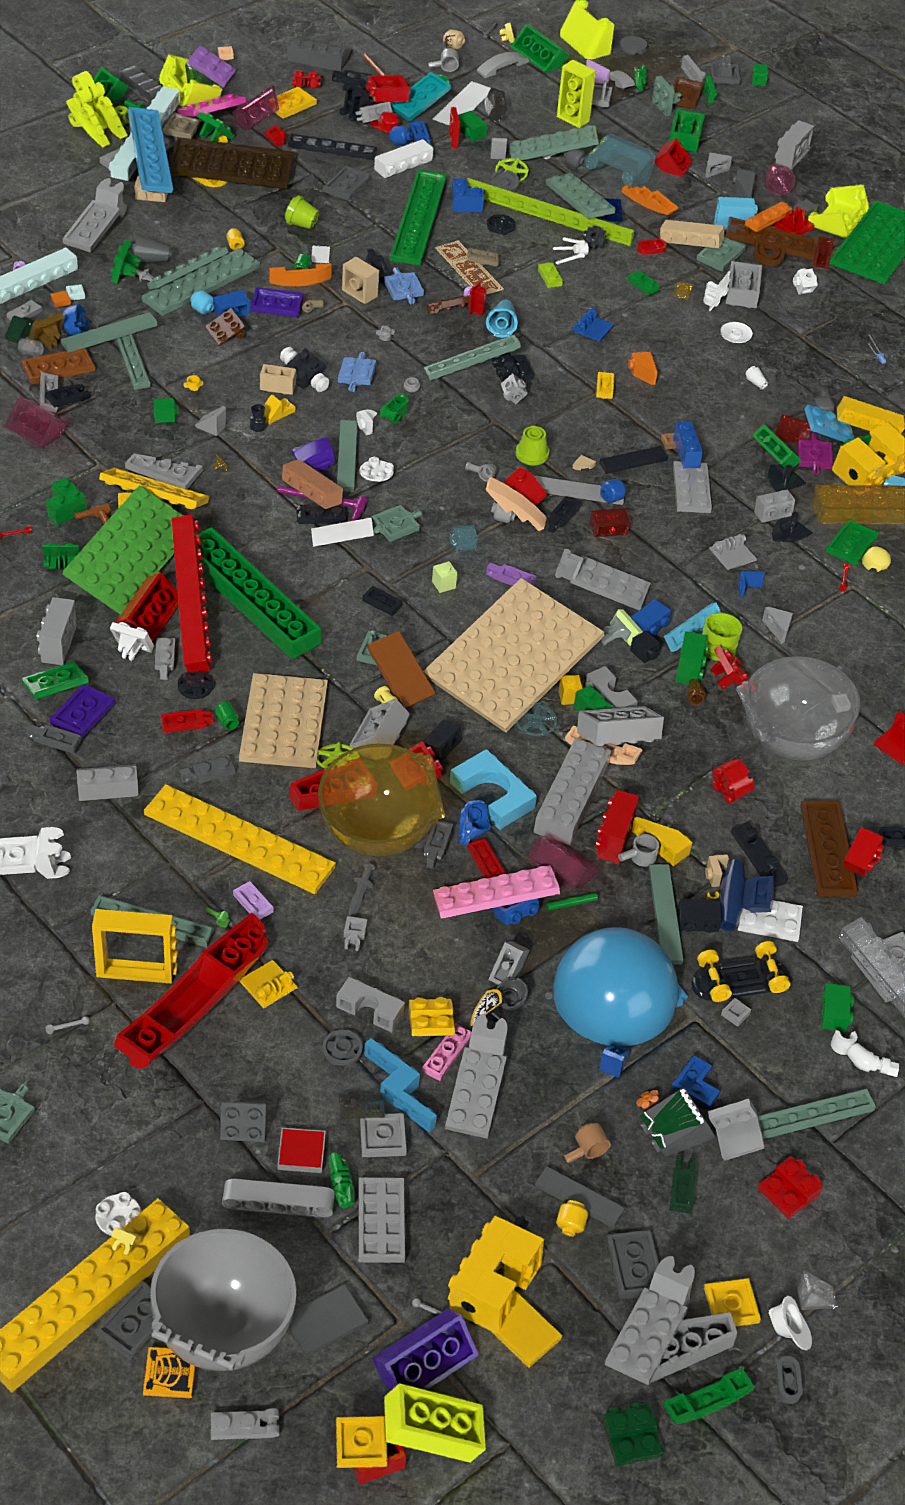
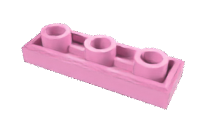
(447, 1053)

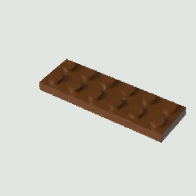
(828, 848)

